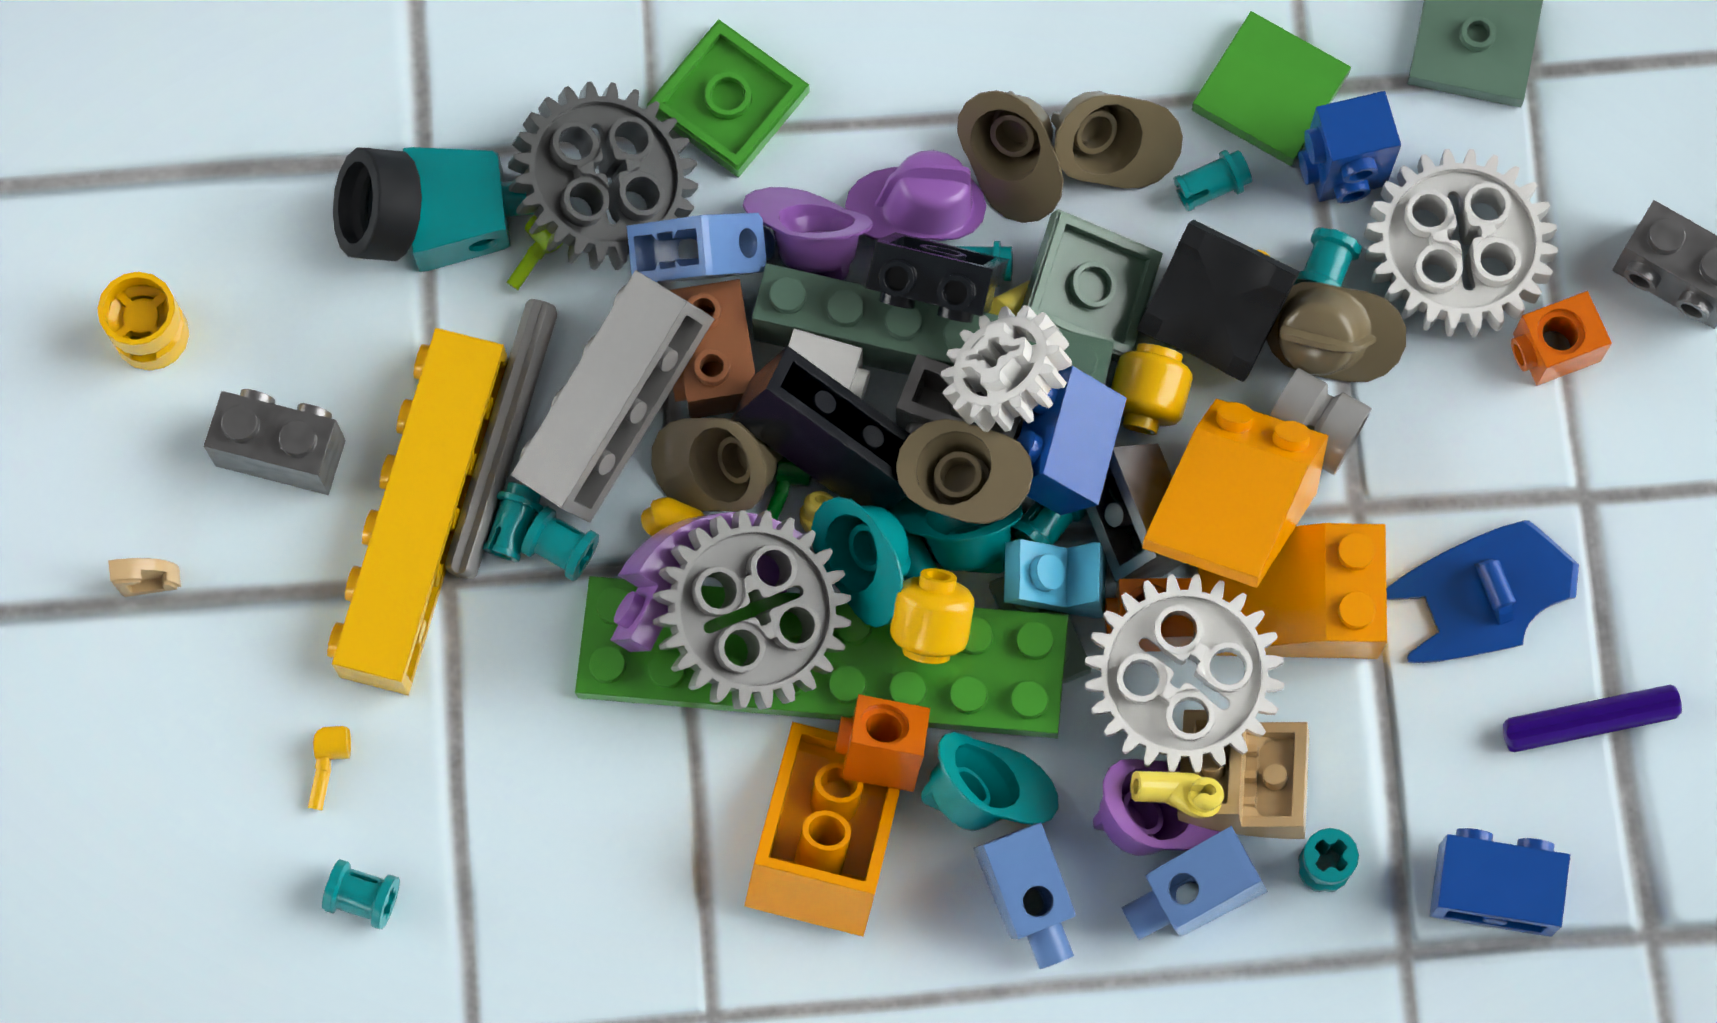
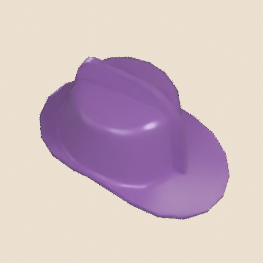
(921, 198)
(809, 229)
(1142, 826)

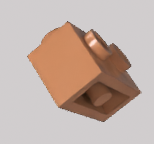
(724, 359)

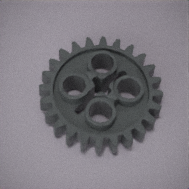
(553, 178)

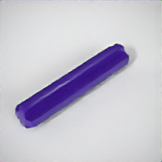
(1592, 718)

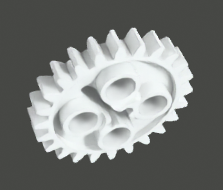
(1513, 238)
(1218, 629)

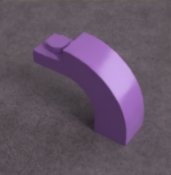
(638, 608)

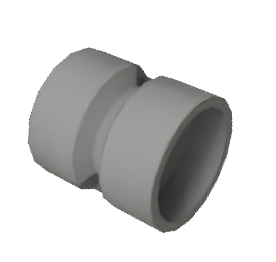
(1340, 416)

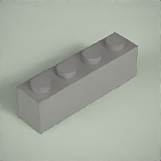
(612, 396)

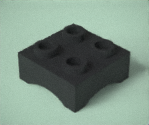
(1218, 300)

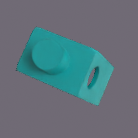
(461, 206)

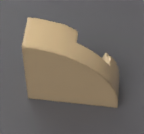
(143, 575)

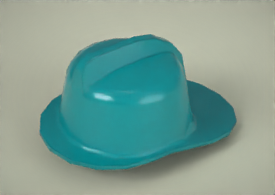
(958, 543)
(870, 551)
(987, 783)

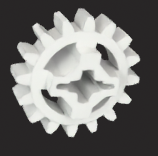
(1006, 368)

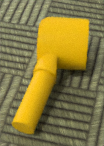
(328, 744)

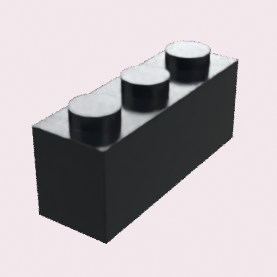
(824, 430)

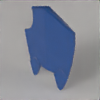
(1488, 590)

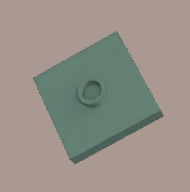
(1476, 48)
(1092, 281)

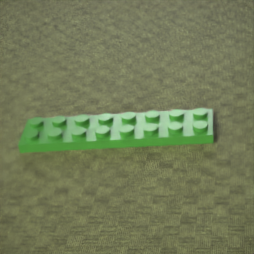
(998, 684)

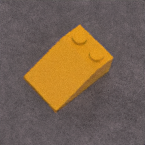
(1237, 492)
(1320, 593)
(821, 838)

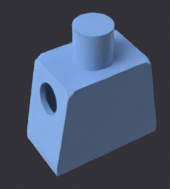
(725, 247)
(1014, 866)
(1224, 882)

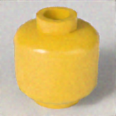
(1154, 387)
(932, 617)

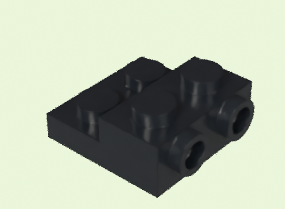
(935, 273)

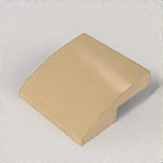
(1261, 788)

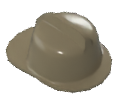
(1116, 140)
(1012, 154)
(1338, 333)
(712, 464)
(964, 471)

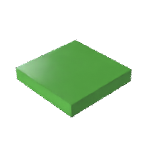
(1270, 87)
(729, 98)

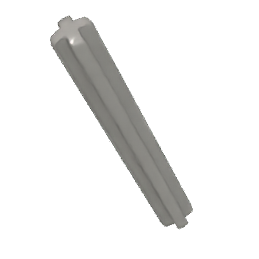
(501, 439)

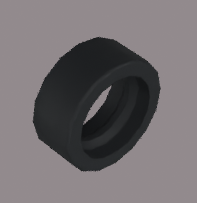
(377, 204)

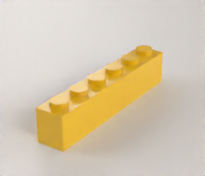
(419, 511)

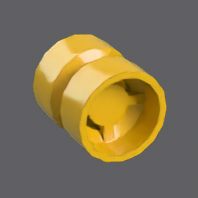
(143, 320)

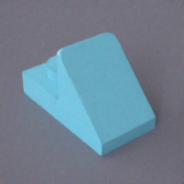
(1056, 577)

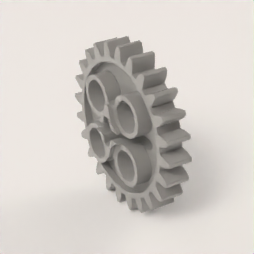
(771, 659)

